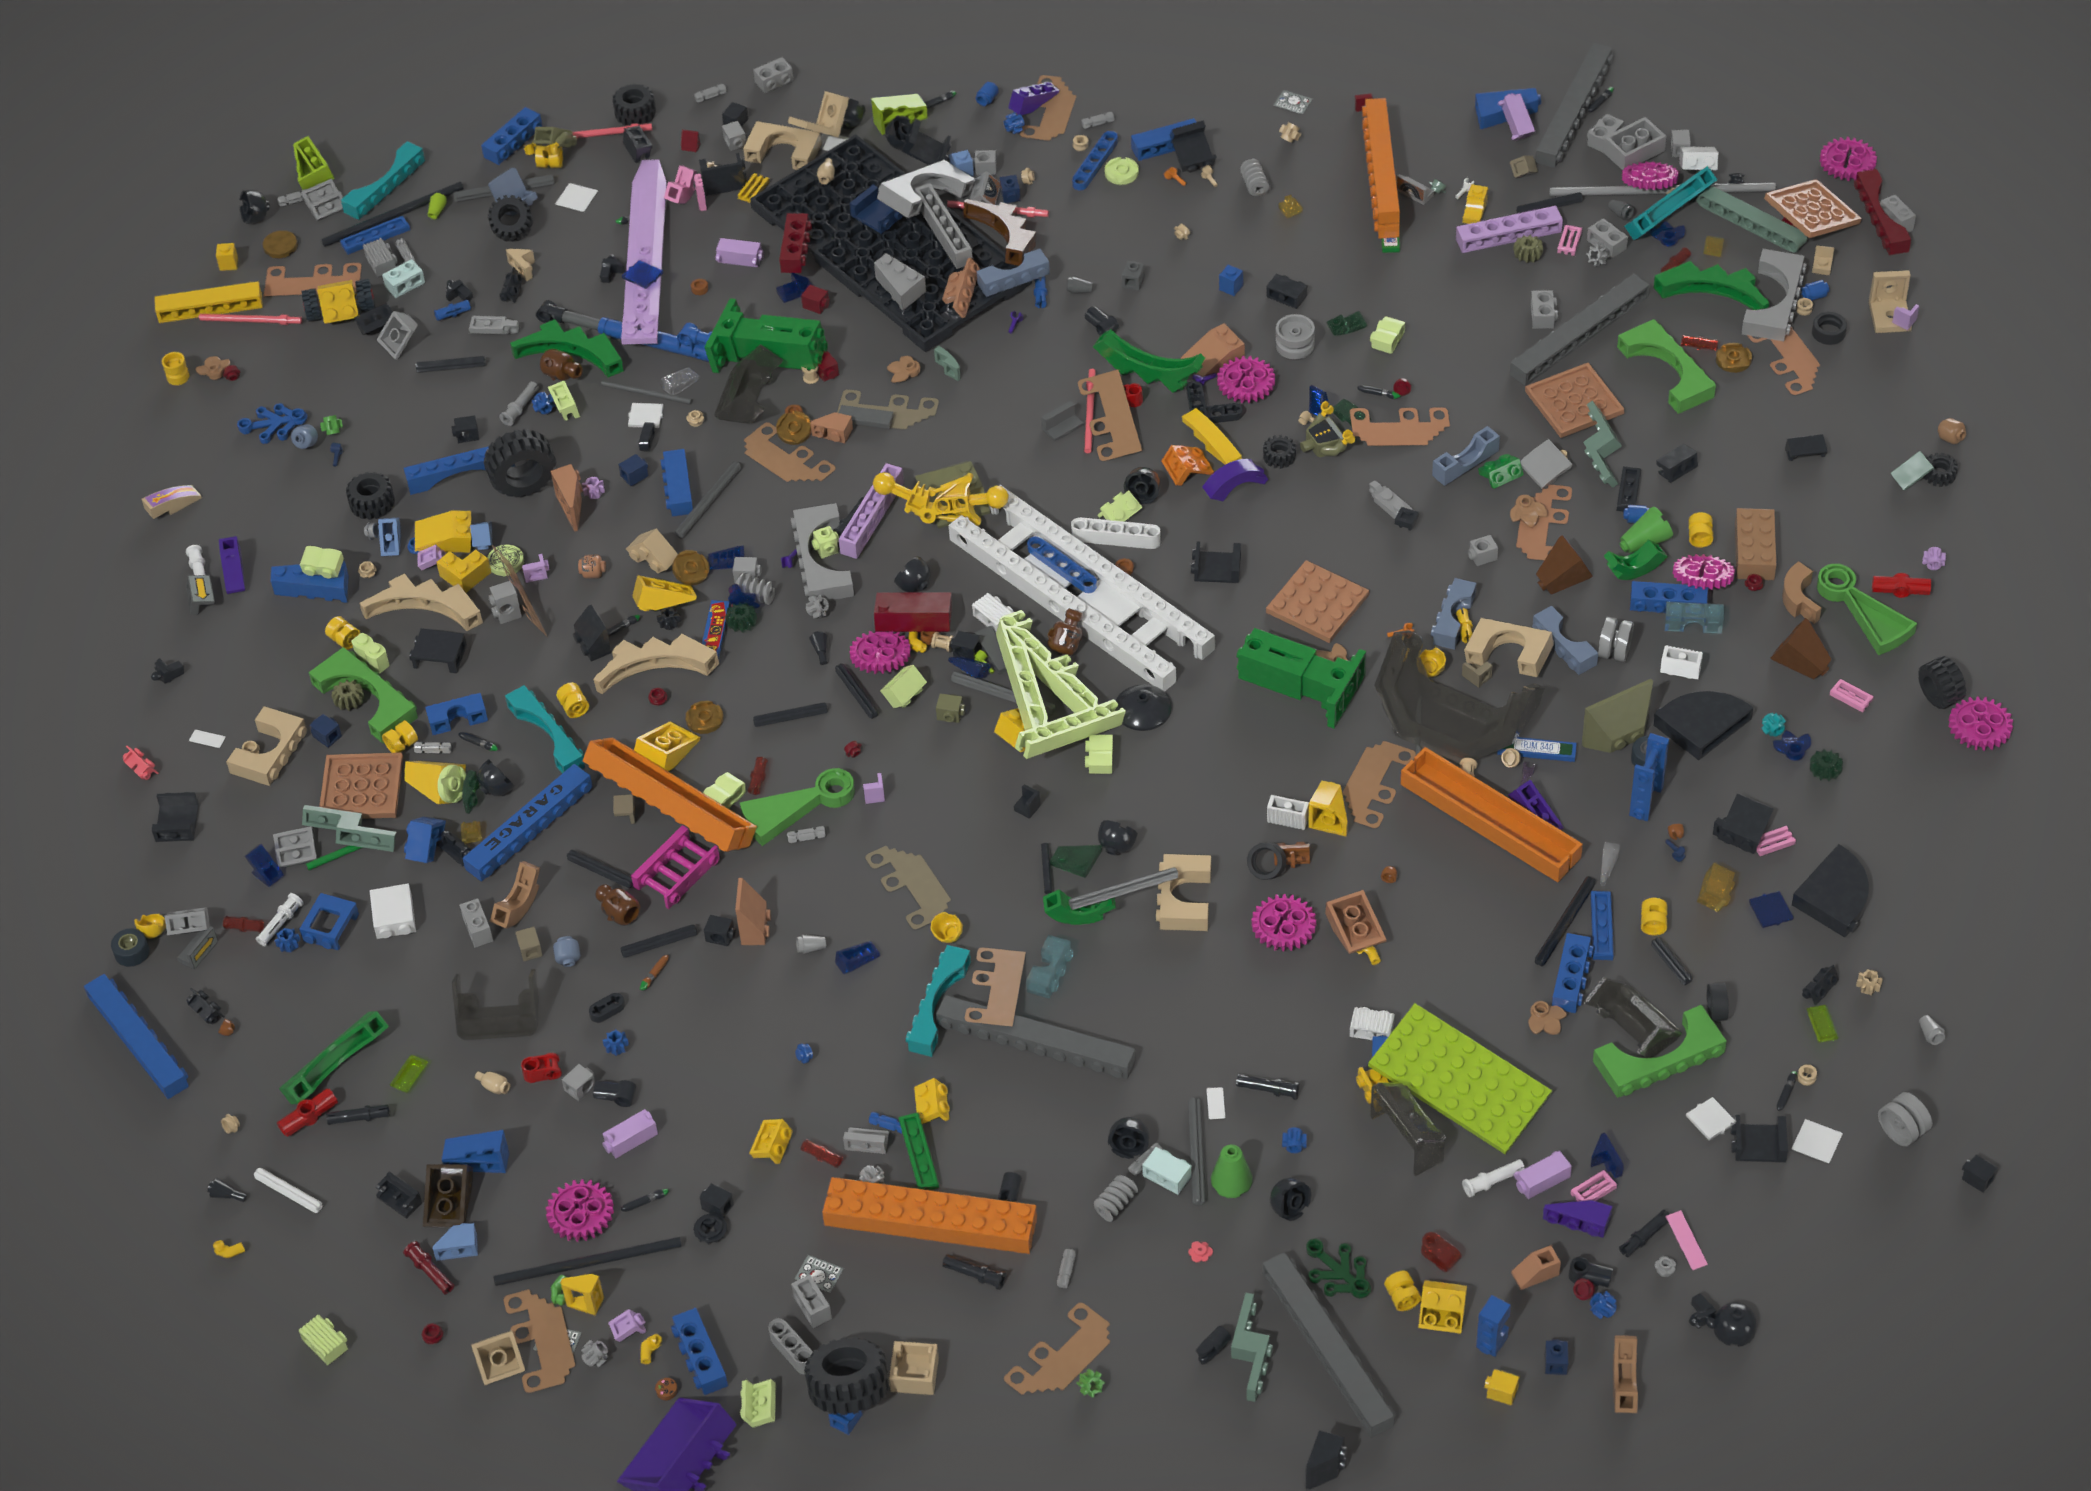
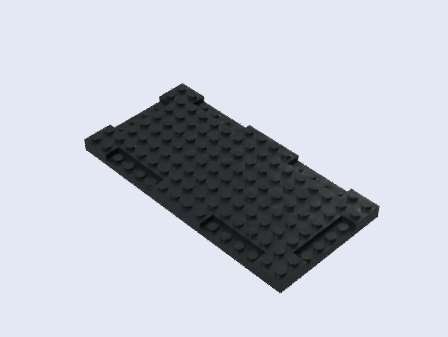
(851, 248)

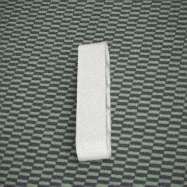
(1116, 533)

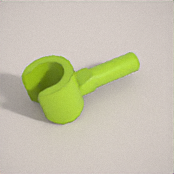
(981, 656)

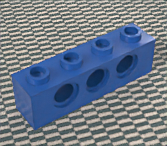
(511, 136)
(1653, 596)
(1573, 960)
(691, 1323)

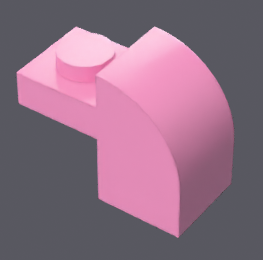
(682, 188)

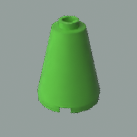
(1647, 527)
(1231, 1173)

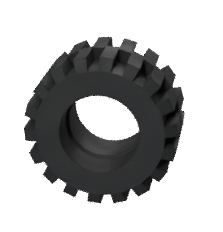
(634, 104)
(506, 205)
(370, 495)
(1942, 682)

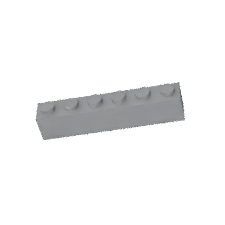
(944, 226)

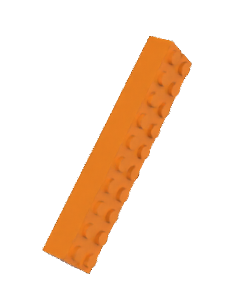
(1381, 168)
(669, 794)
(1491, 814)
(930, 1215)

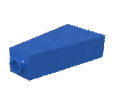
(1491, 114)

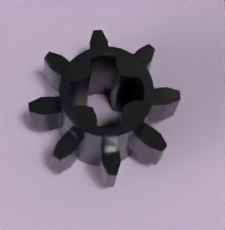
(668, 618)

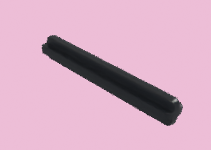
(1557, 201)
(448, 364)
(856, 691)
(790, 714)
(600, 868)
(658, 941)

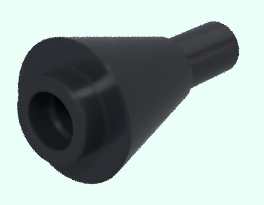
(819, 642)
(219, 1189)

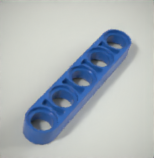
(1095, 166)
(1059, 557)

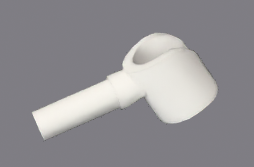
(1466, 186)

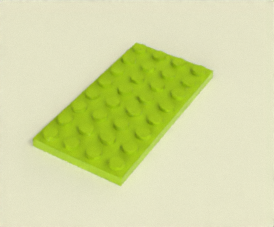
(1460, 1078)

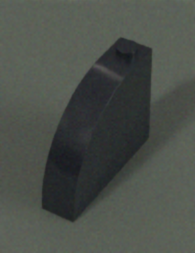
(1702, 720)
(1835, 892)

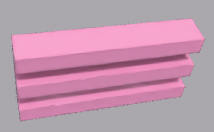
(700, 192)
(1567, 249)
(1849, 697)
(1772, 837)
(1599, 1194)

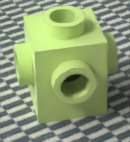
(825, 542)

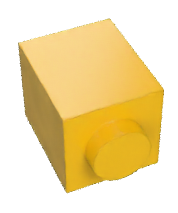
(227, 256)
(1502, 1386)

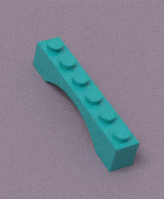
(362, 200)
(1670, 203)
(527, 708)
(951, 968)

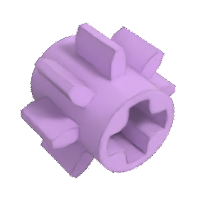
(593, 487)
(1934, 558)

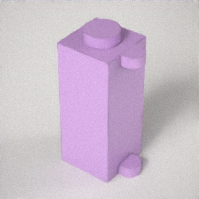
(1517, 116)
(739, 252)
(629, 1133)
(1543, 1175)

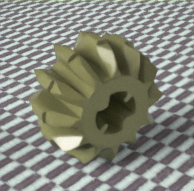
(1528, 248)
(347, 695)

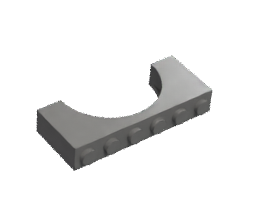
(942, 175)
(1774, 321)
(819, 580)

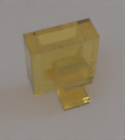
(1290, 206)
(1713, 246)
(471, 832)

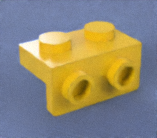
(931, 1100)

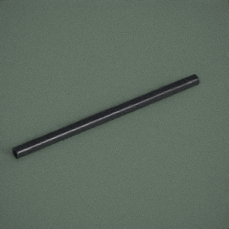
(389, 215)
(587, 1261)

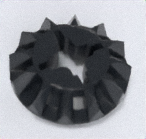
(709, 1221)

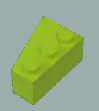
(887, 108)
(310, 164)

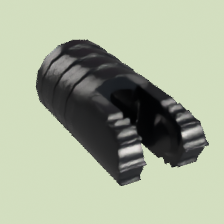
(1010, 1187)
(1213, 1344)

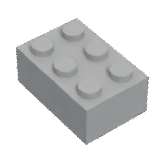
(1634, 143)

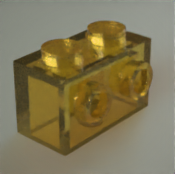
(1716, 887)

